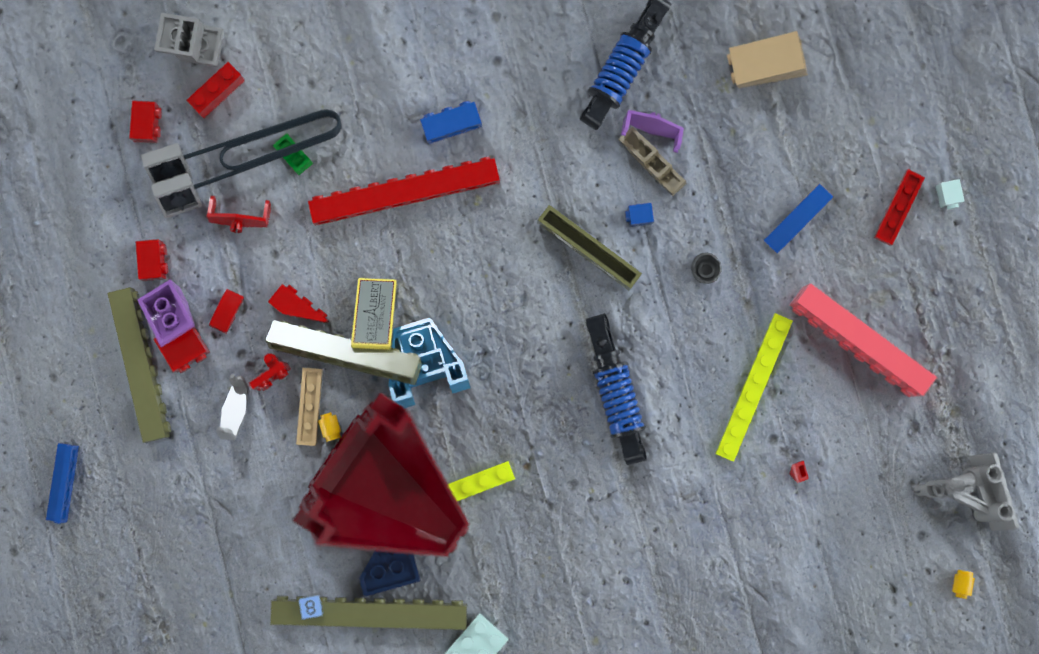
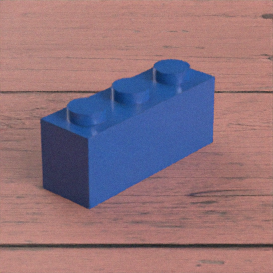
(451, 122)

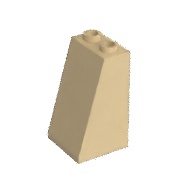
(767, 60)

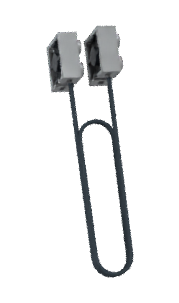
(172, 174)

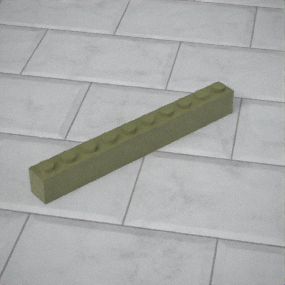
(373, 613)

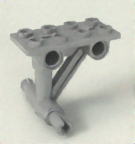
(988, 477)

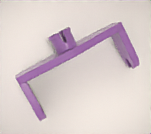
(653, 125)

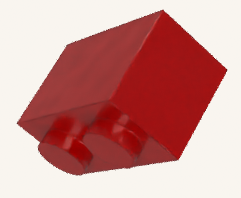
(145, 121)
(151, 260)

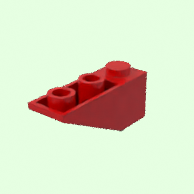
(290, 304)

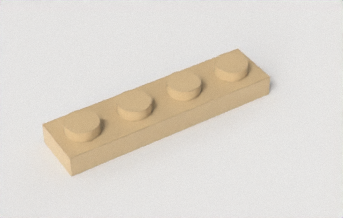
(309, 406)

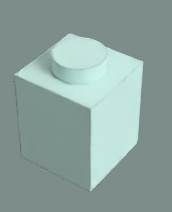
(950, 194)

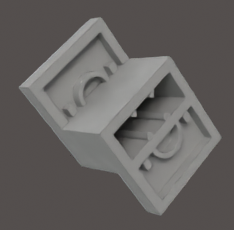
(189, 40)

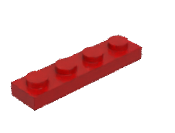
(899, 207)

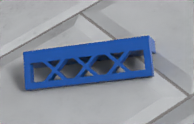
(62, 483)

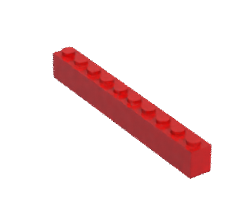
(404, 191)

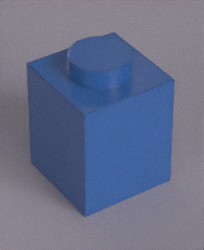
(639, 214)

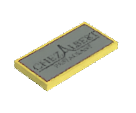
(374, 313)

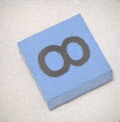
(310, 606)

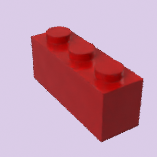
(215, 90)

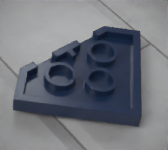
(388, 571)

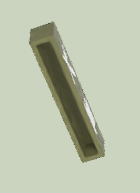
(589, 247)

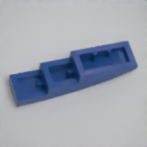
(798, 218)

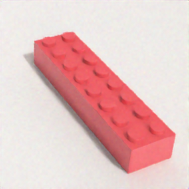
(862, 341)

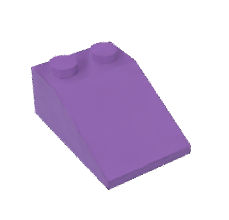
(167, 312)

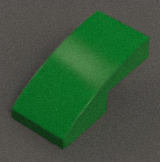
(297, 160)

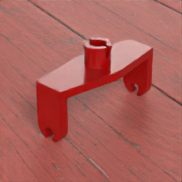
(237, 221)

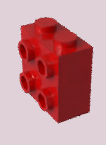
(184, 350)

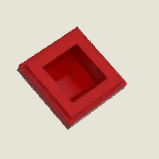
(799, 472)

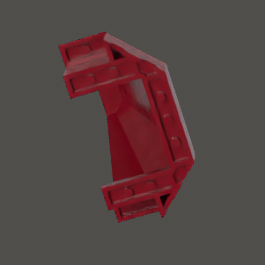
(382, 490)

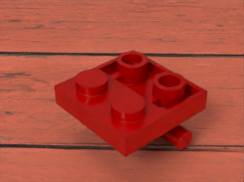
(277, 370)

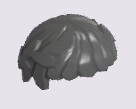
(706, 268)

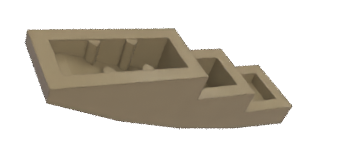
(652, 161)

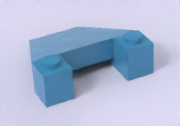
(436, 358)

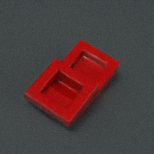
(226, 311)

